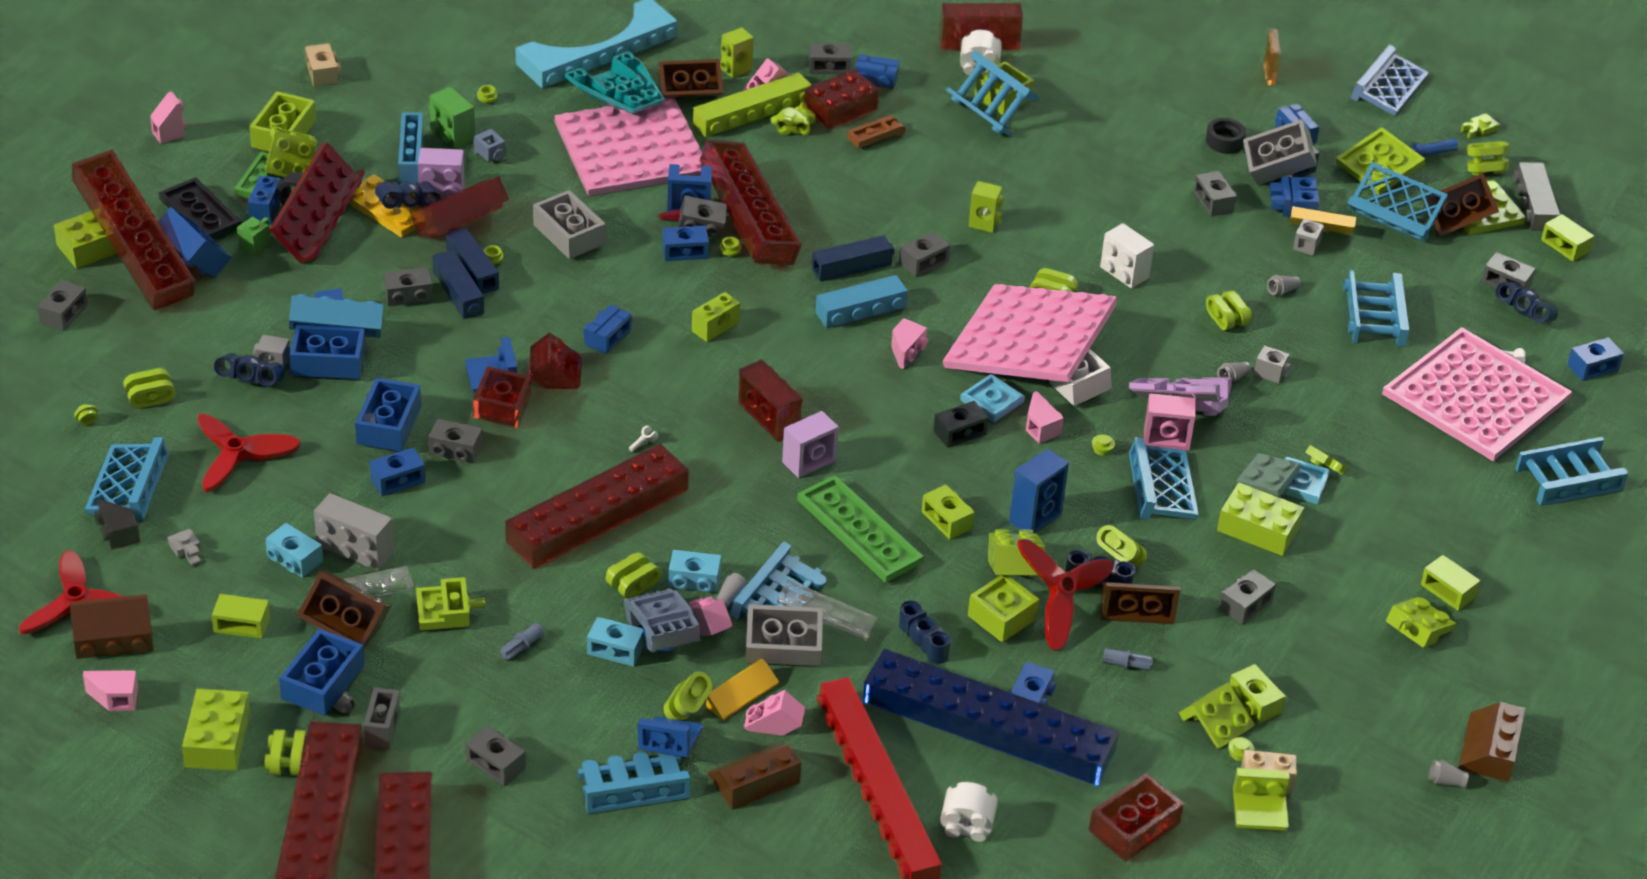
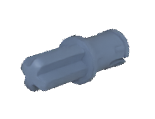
(522, 641)
(1127, 659)

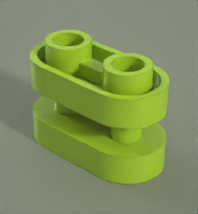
(1496, 165)
(1054, 280)
(1228, 310)
(149, 388)
(1121, 546)
(633, 575)
(688, 696)
(277, 744)

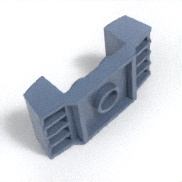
(665, 619)

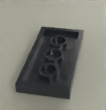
(201, 206)

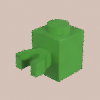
(254, 235)

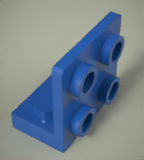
(504, 360)
(668, 736)

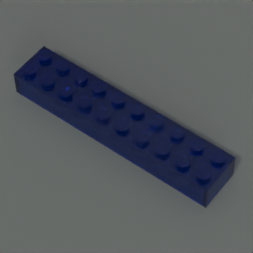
(990, 716)

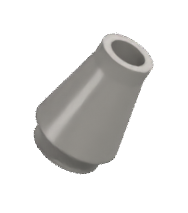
(1280, 284)
(1234, 370)
(731, 588)
(1447, 774)

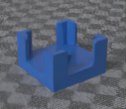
(687, 185)

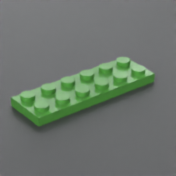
(860, 528)

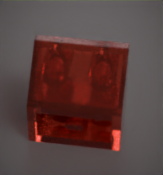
(554, 364)

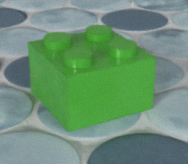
(452, 118)

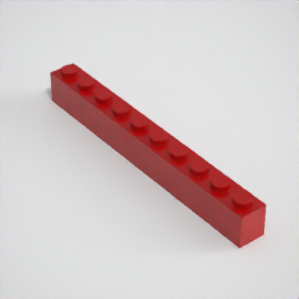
(878, 781)

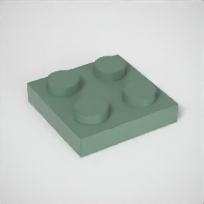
(1269, 474)

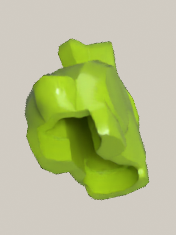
(794, 120)

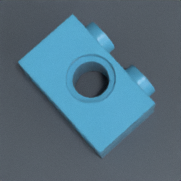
(294, 550)
(694, 571)
(615, 641)

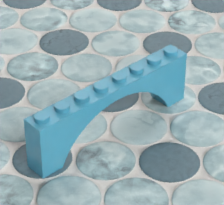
(549, 64)

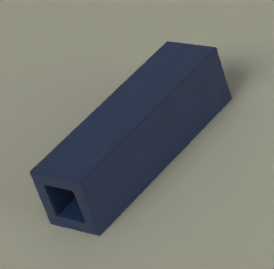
(852, 258)
(473, 259)
(458, 284)

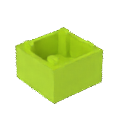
(1018, 75)
(1003, 607)

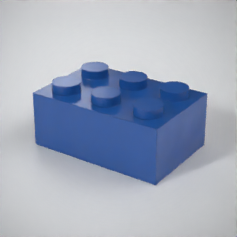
(194, 243)
(327, 351)
(388, 414)
(1039, 491)
(321, 672)

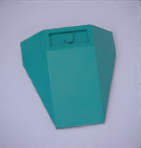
(623, 87)

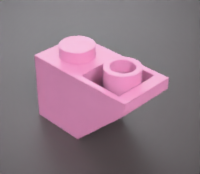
(767, 72)
(168, 119)
(907, 341)
(1043, 419)
(710, 615)
(112, 689)
(775, 715)

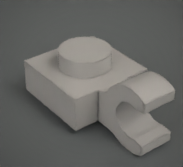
(186, 545)

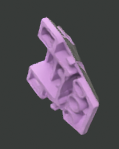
(1209, 392)

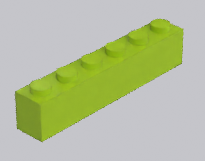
(750, 105)

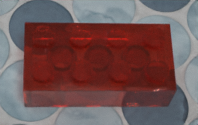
(961, 19)
(460, 208)

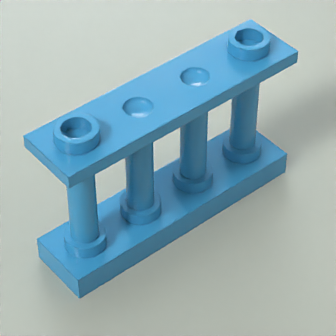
(1008, 85)
(1395, 302)
(1568, 487)

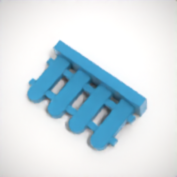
(771, 575)
(636, 791)

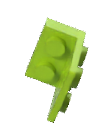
(289, 152)
(1220, 715)
(1260, 799)

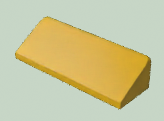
(1331, 221)
(741, 690)

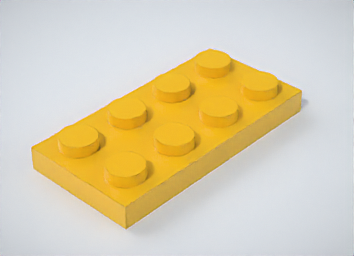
(395, 219)

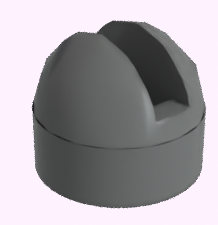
(344, 704)

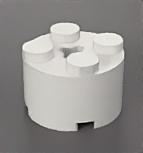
(984, 44)
(968, 811)

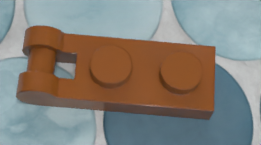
(875, 131)

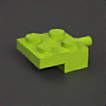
(446, 605)
(1420, 621)

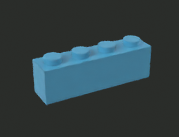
(410, 143)
(861, 301)
(336, 313)

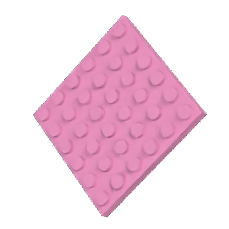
(627, 149)
(1030, 332)
(1477, 393)

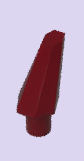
(670, 216)

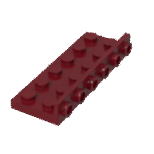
(316, 204)

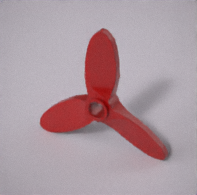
(238, 449)
(74, 585)
(1061, 587)

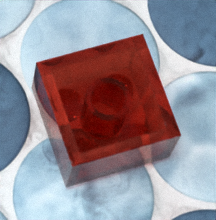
(502, 396)

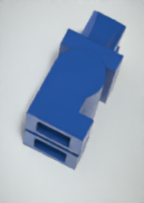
(1294, 192)

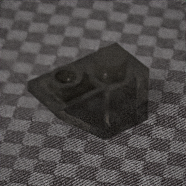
(117, 523)

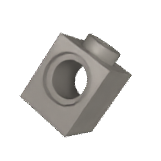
(1308, 237)
(273, 349)
(1272, 364)

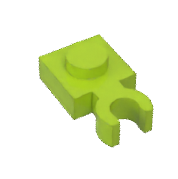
(1481, 124)
(1320, 458)

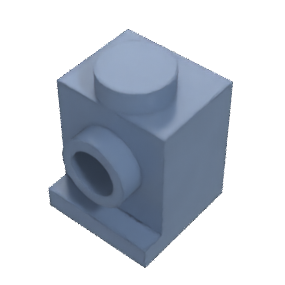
(494, 149)

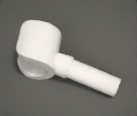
(1518, 354)
(650, 438)

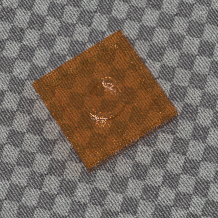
(1272, 56)

